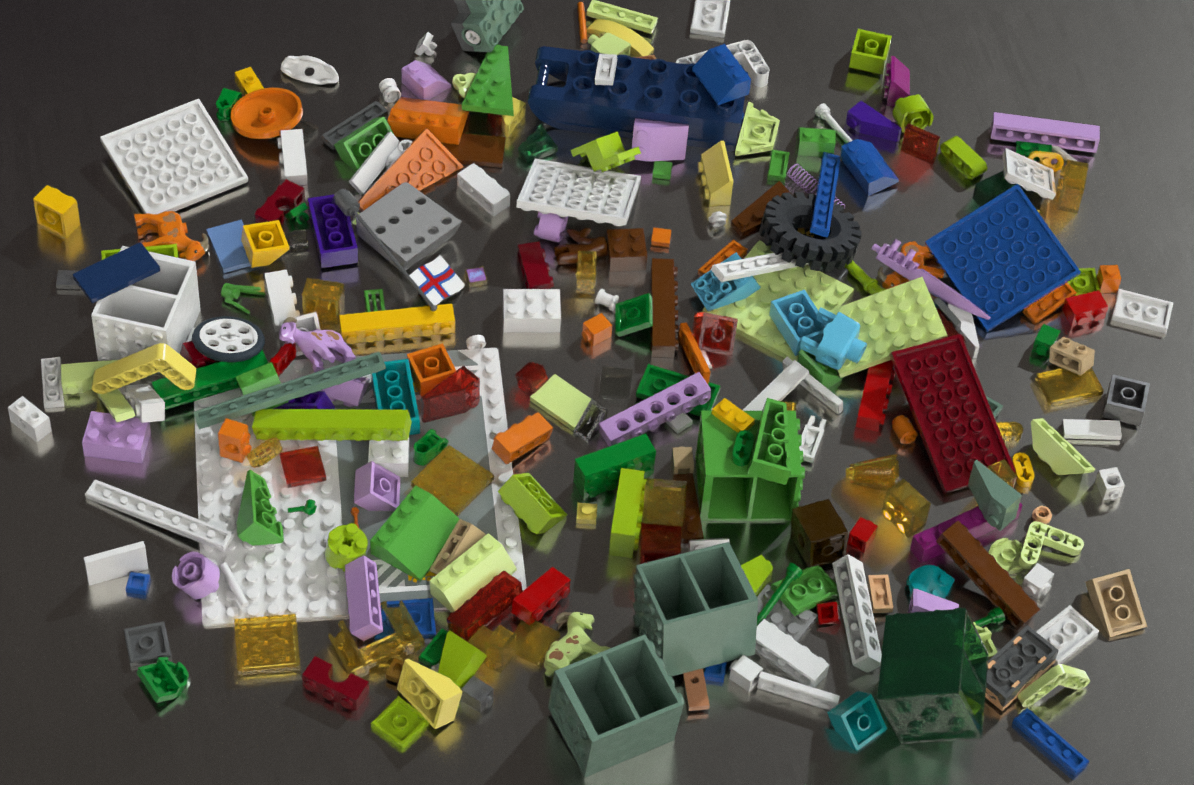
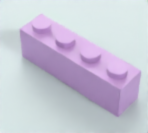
(363, 598)

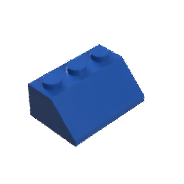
(722, 75)
(867, 166)

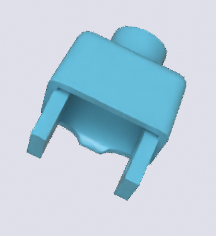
(838, 342)

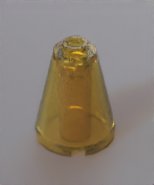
(875, 473)

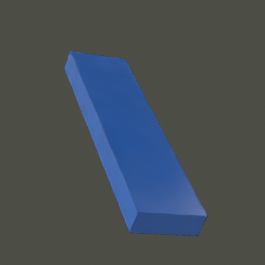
(1050, 742)

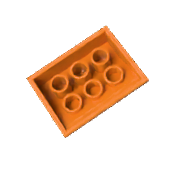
(442, 119)

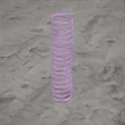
(806, 181)

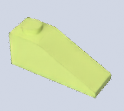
(79, 376)

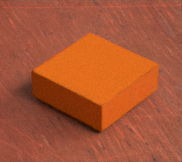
(661, 237)

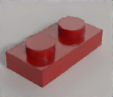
(284, 357)

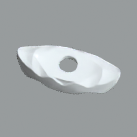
(296, 65)

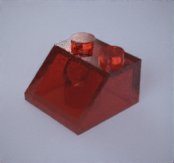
(714, 332)

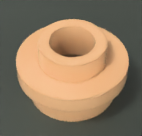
(1042, 511)

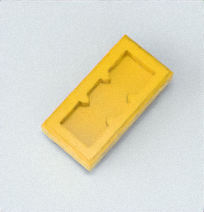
(248, 80)

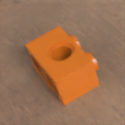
(234, 440)

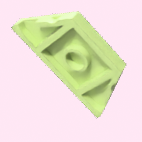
(757, 132)

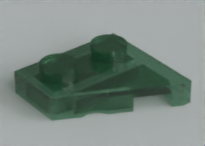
(537, 146)

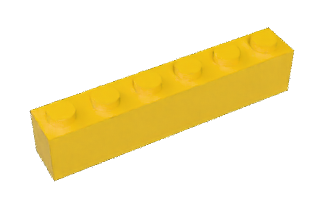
(397, 324)

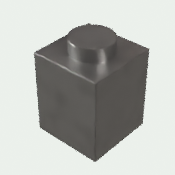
(477, 694)

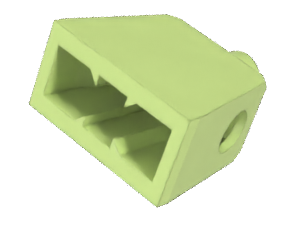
(609, 44)

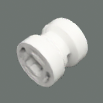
(389, 90)

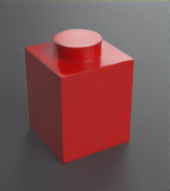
(862, 534)

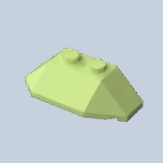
(1057, 450)

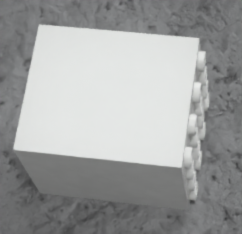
(149, 311)

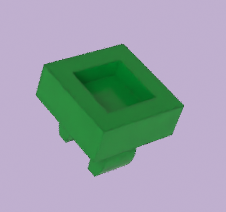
(298, 212)

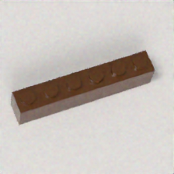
(663, 305)
(988, 574)

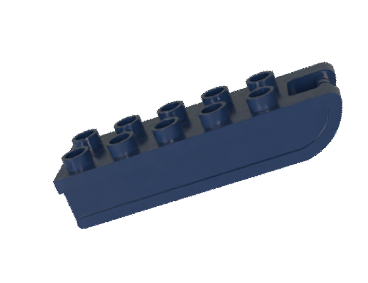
(639, 91)

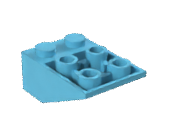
(718, 294)

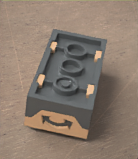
(1018, 666)

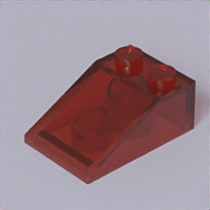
(451, 396)

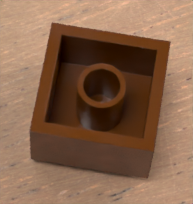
(626, 250)

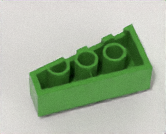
(771, 451)

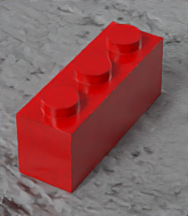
(541, 596)

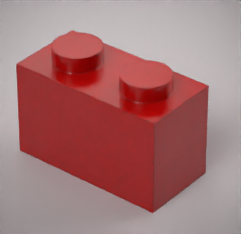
(1085, 308)

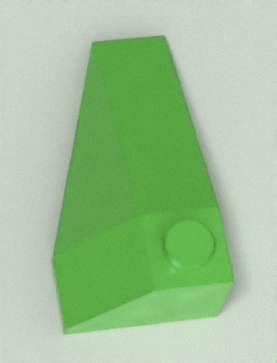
(256, 515)

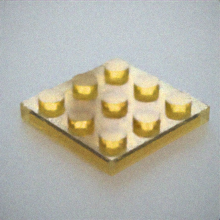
(453, 479)
(267, 644)

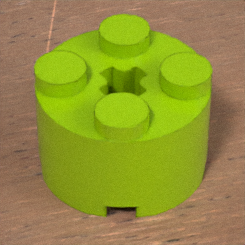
(912, 111)
(345, 545)

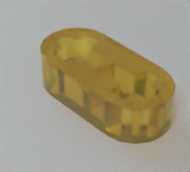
(1007, 433)
(264, 452)

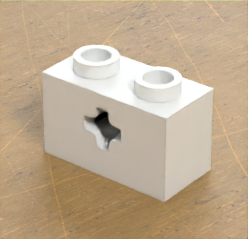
(29, 419)

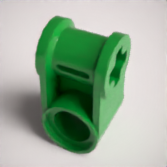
(226, 102)
(428, 447)

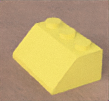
(716, 175)

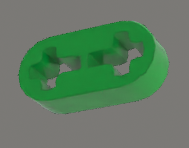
(739, 447)

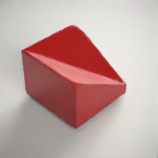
(829, 613)

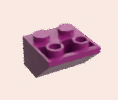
(896, 81)

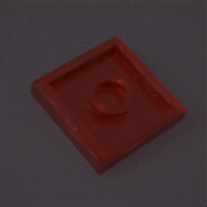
(920, 144)
(302, 466)

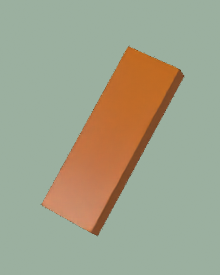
(722, 255)
(1049, 303)

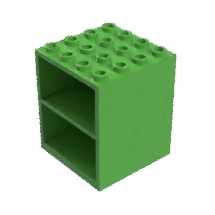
(728, 490)

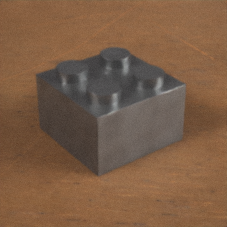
(1126, 400)

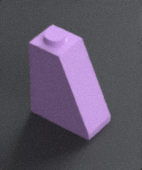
(926, 602)

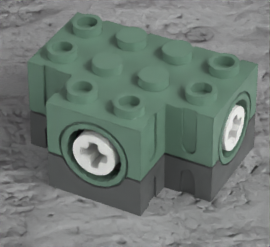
(484, 22)

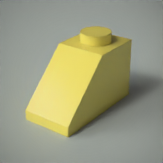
(509, 123)

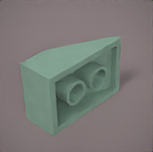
(994, 496)

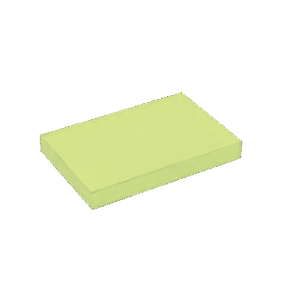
(561, 401)

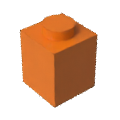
(1109, 278)
(597, 329)

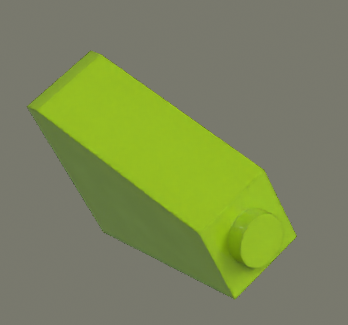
(758, 573)
(459, 660)

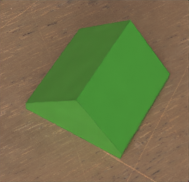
(824, 374)

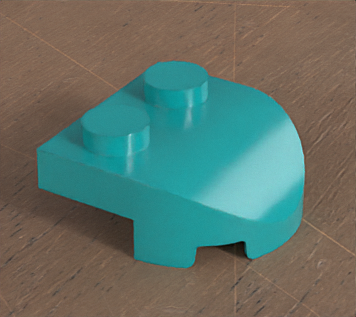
(930, 580)

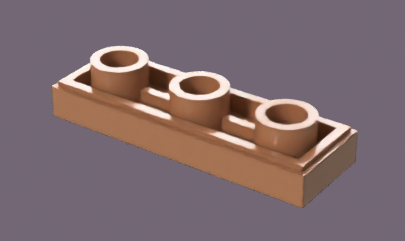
(696, 690)

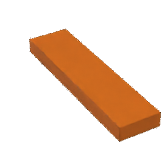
(693, 352)

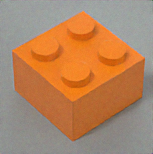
(430, 367)

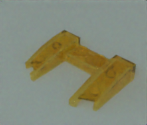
(359, 661)

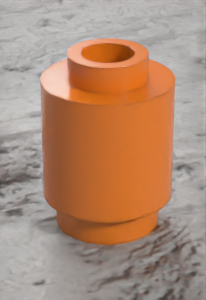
(904, 429)

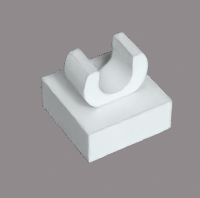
(425, 45)

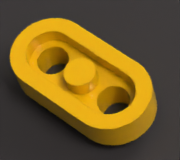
(1046, 157)

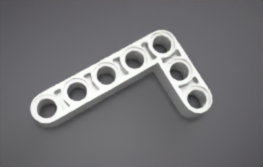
(747, 56)

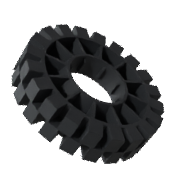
(796, 211)

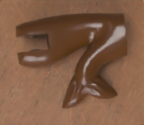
(568, 253)

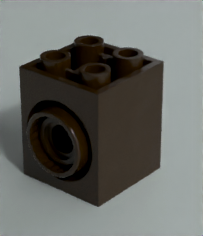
(819, 533)

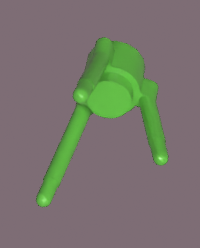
(232, 292)

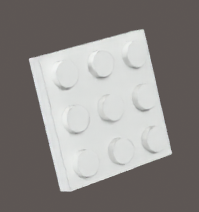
(1028, 174)

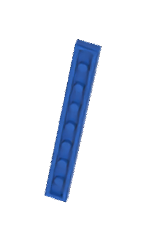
(825, 194)

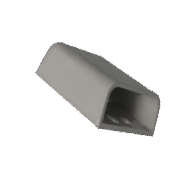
(407, 225)

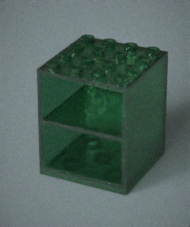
(933, 676)

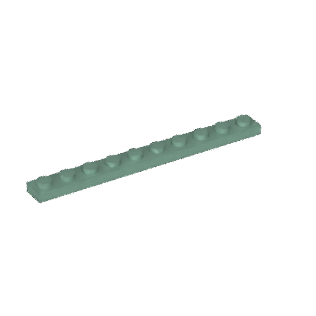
(289, 390)

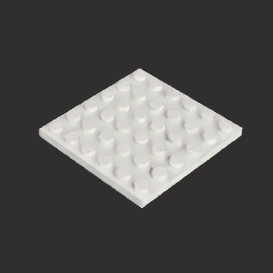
(174, 159)
(579, 192)

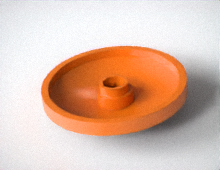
(266, 113)

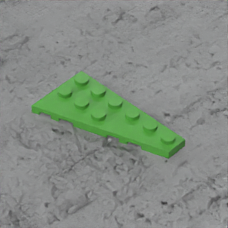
(492, 85)

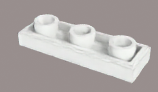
(52, 382)

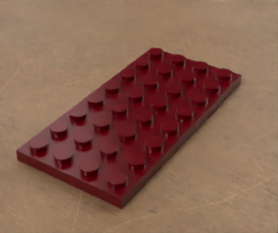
(950, 409)

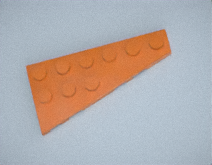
(419, 165)

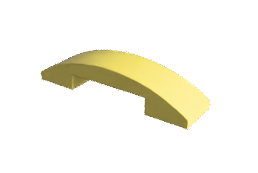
(639, 45)

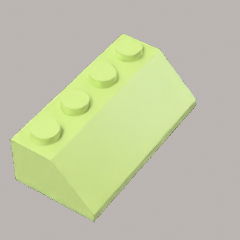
(470, 572)

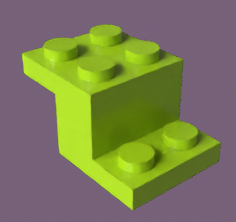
(606, 152)

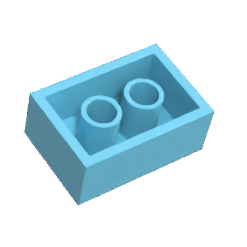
(796, 317)

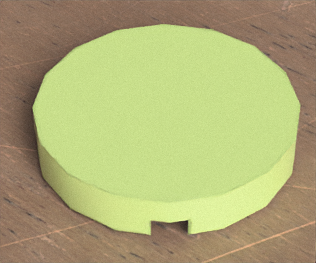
(1007, 554)

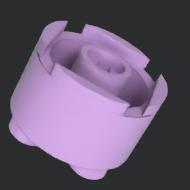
(550, 227)
(196, 575)

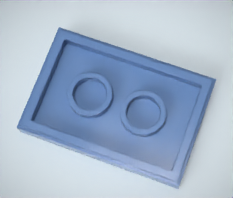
(228, 246)

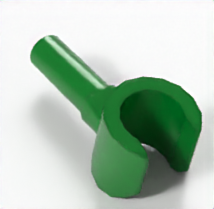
(309, 508)

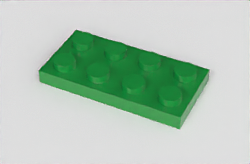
(658, 379)

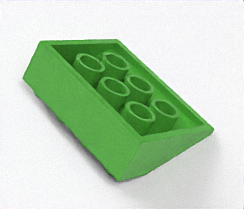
(414, 533)

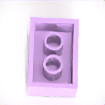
(116, 440)

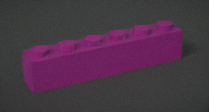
(925, 545)

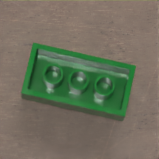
(602, 468)

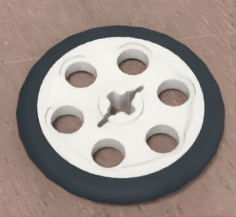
(228, 339)

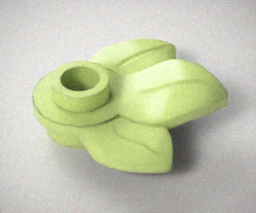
(463, 83)

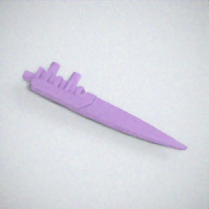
(908, 269)

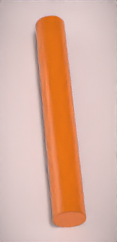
(582, 22)

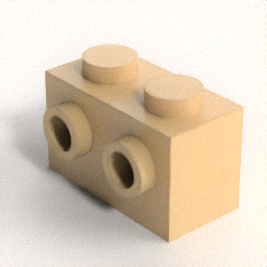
(1071, 356)

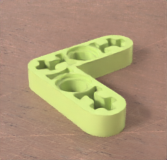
(1039, 540)
(1058, 675)

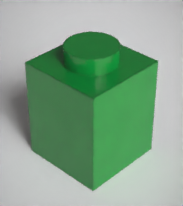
(1045, 339)

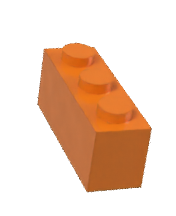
(522, 437)

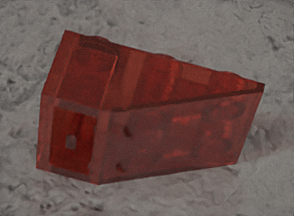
(659, 542)

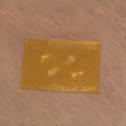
(1065, 386)

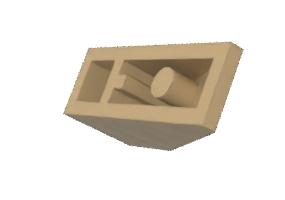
(459, 541)

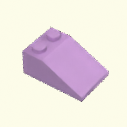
(659, 140)

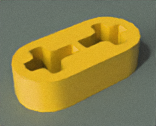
(1026, 469)

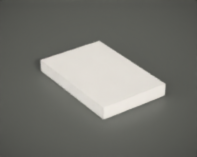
(710, 17)
(1142, 311)
(116, 563)
(1068, 633)

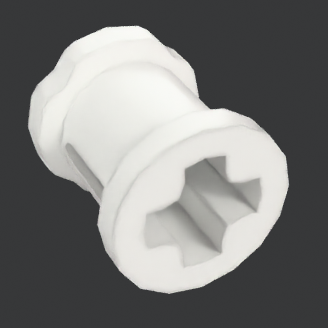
(606, 299)

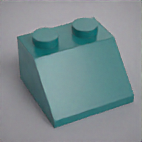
(857, 719)

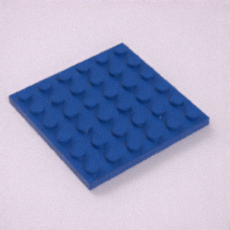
(1002, 257)

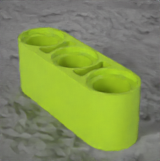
(963, 157)

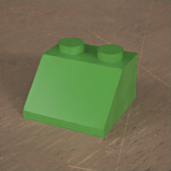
(815, 141)
(257, 380)

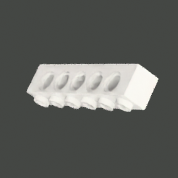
(857, 613)

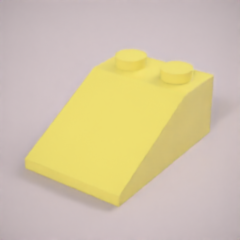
(429, 693)

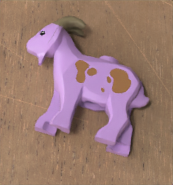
(316, 344)

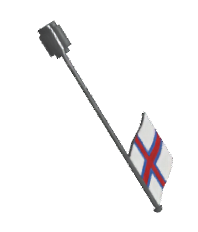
(432, 281)

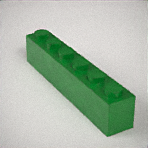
(208, 381)

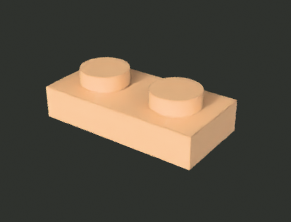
(880, 593)

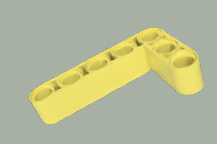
(142, 364)

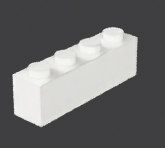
(790, 655)

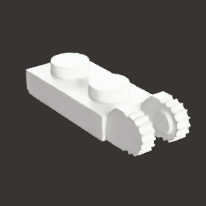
(811, 439)

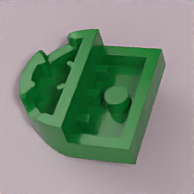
(164, 679)

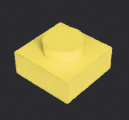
(586, 513)

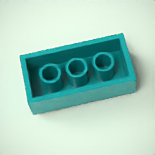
(395, 390)

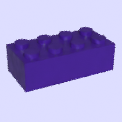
(332, 232)

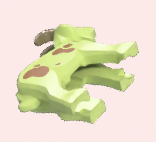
(574, 645)

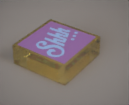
(476, 276)

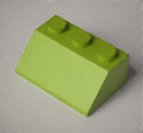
(531, 503)

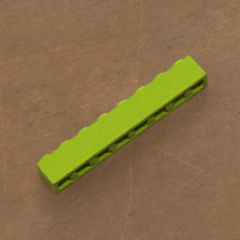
(332, 424)

